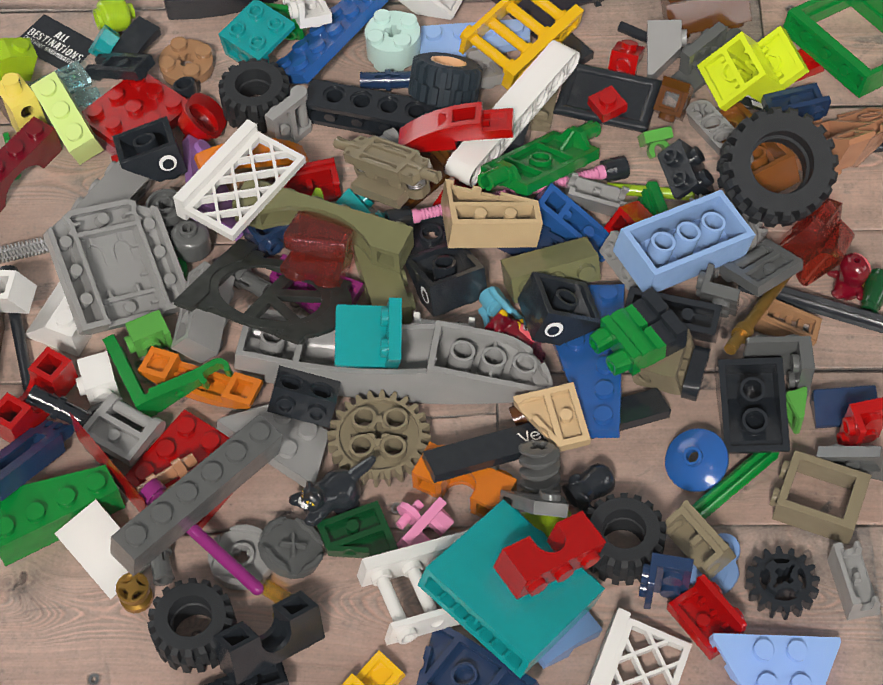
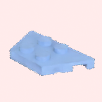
(776, 658)

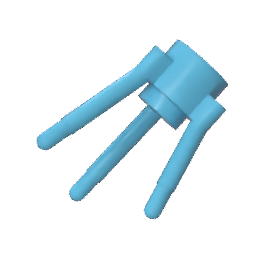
(492, 302)

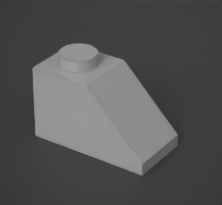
(663, 45)

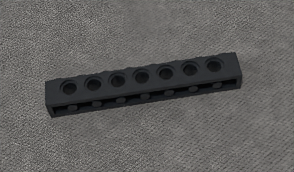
(371, 110)

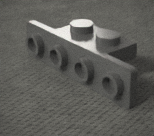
(699, 50)

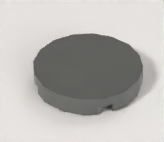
(290, 547)

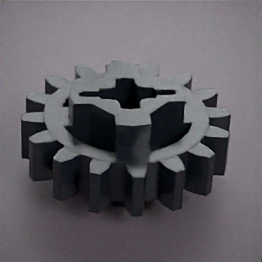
(786, 596)

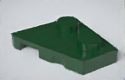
(357, 533)

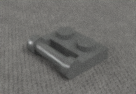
(762, 268)

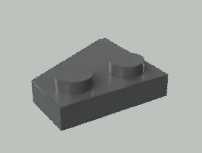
(861, 458)
(545, 503)

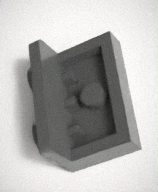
(717, 293)

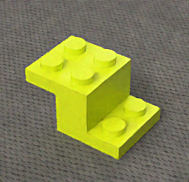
(752, 67)

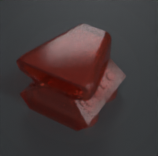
(819, 241)
(317, 251)

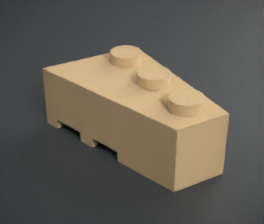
(488, 219)

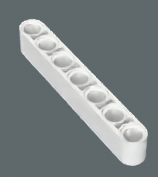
(526, 98)

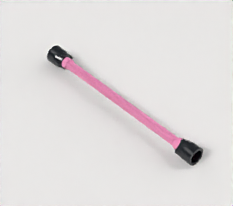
(609, 170)

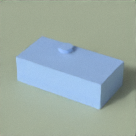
(683, 242)

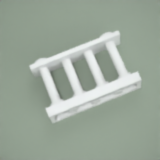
(408, 563)

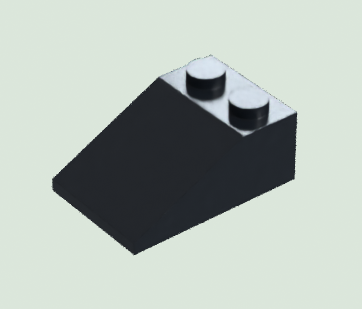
(752, 405)

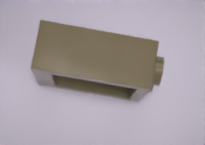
(812, 519)

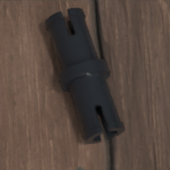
(57, 406)

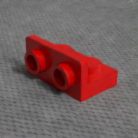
(861, 423)

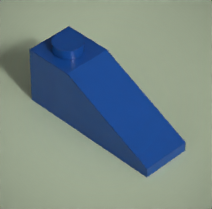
(569, 219)

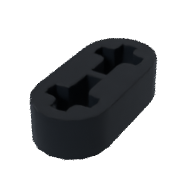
(695, 373)

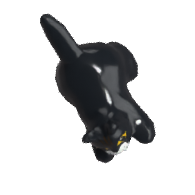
(336, 492)

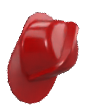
(202, 118)

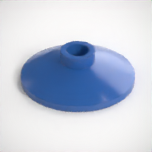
(703, 472)

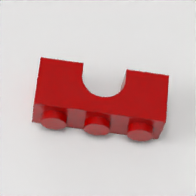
(49, 371)
(530, 569)

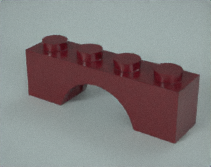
(32, 145)

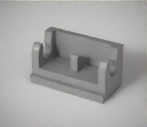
(595, 195)
(853, 582)

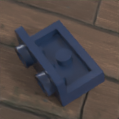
(804, 98)

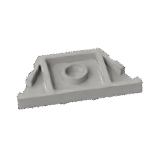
(300, 447)

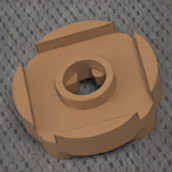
(186, 50)

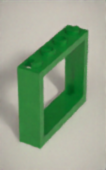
(826, 50)

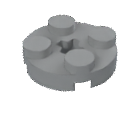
(240, 539)

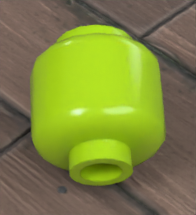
(114, 14)

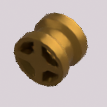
(129, 586)

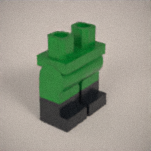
(639, 334)

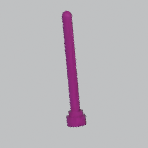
(154, 489)

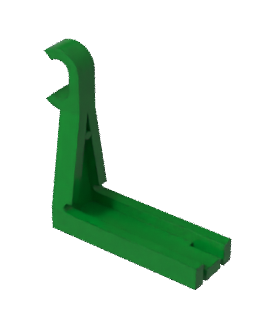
(166, 393)

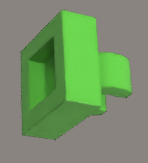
(655, 138)

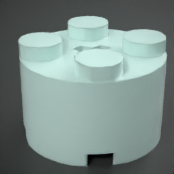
(392, 40)

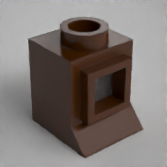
(673, 99)

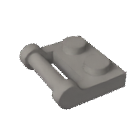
(282, 120)
(119, 438)

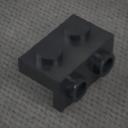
(685, 170)

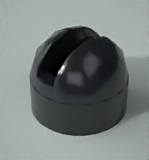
(185, 86)

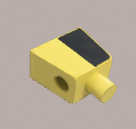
(14, 97)

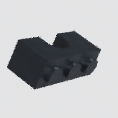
(294, 628)

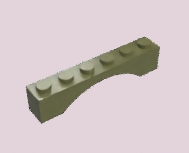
(382, 240)

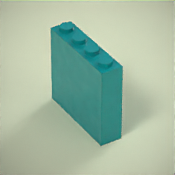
(479, 600)

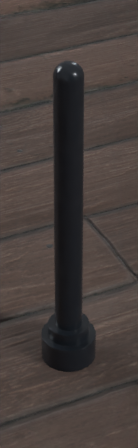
(19, 341)

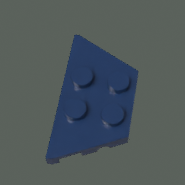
(460, 661)

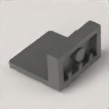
(796, 354)

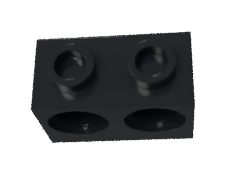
(303, 396)

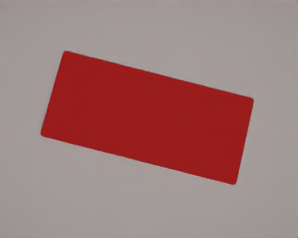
(102, 459)

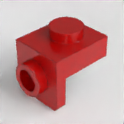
(626, 56)

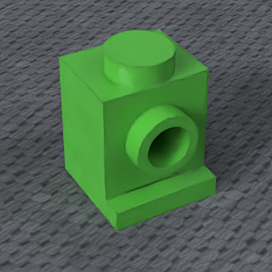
(147, 332)

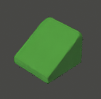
(796, 408)

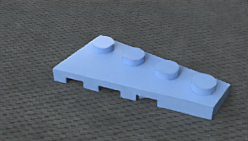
(446, 37)

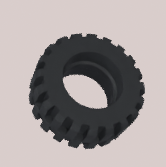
(804, 140)

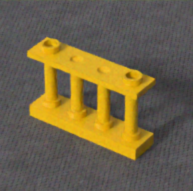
(564, 25)

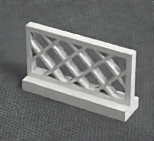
(218, 170)
(617, 639)

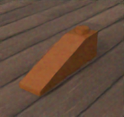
(773, 162)

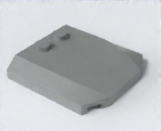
(115, 264)

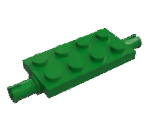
(542, 160)

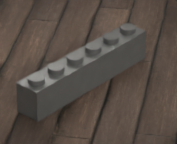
(195, 495)

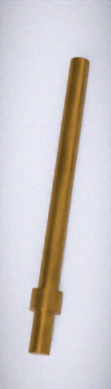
(745, 328)

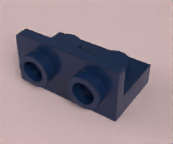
(666, 576)

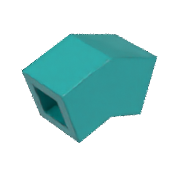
(104, 41)

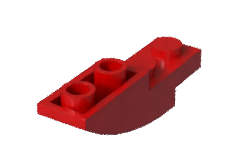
(461, 122)

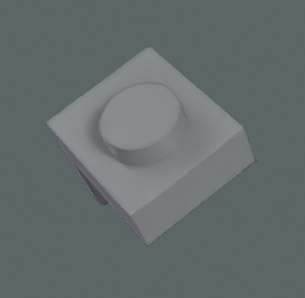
(492, 73)

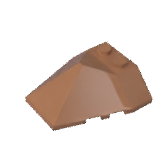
(854, 135)

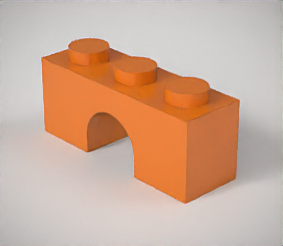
(485, 483)

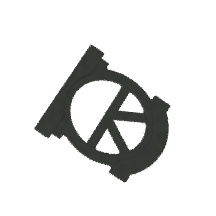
(243, 255)

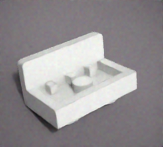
(309, 12)

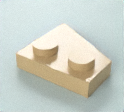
(556, 415)

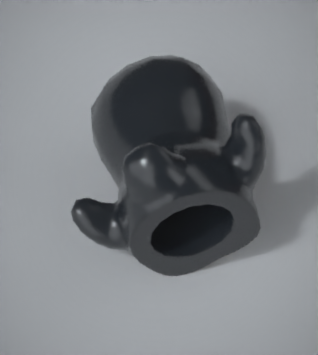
(589, 485)

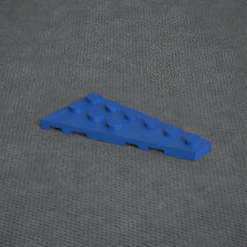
(594, 383)

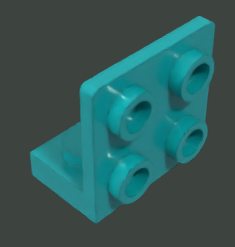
(255, 32)
(368, 335)

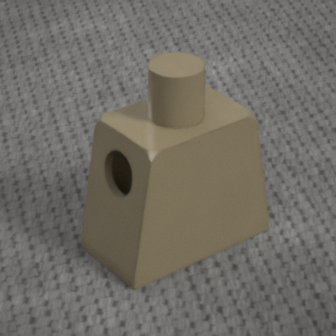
(668, 373)

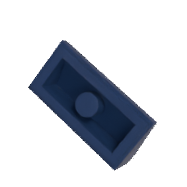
(831, 404)

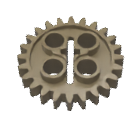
(380, 413)

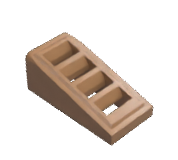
(774, 327)

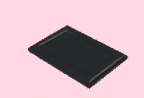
(587, 80)

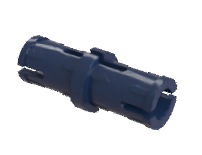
(385, 80)

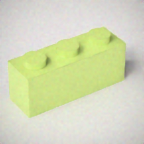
(67, 118)

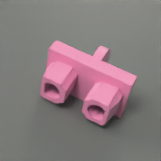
(434, 517)

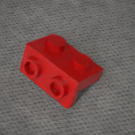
(704, 612)

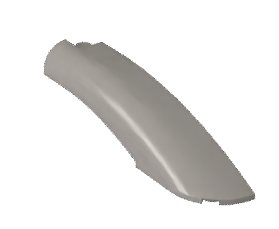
(437, 364)

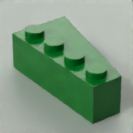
(43, 507)

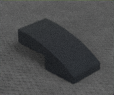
(137, 37)

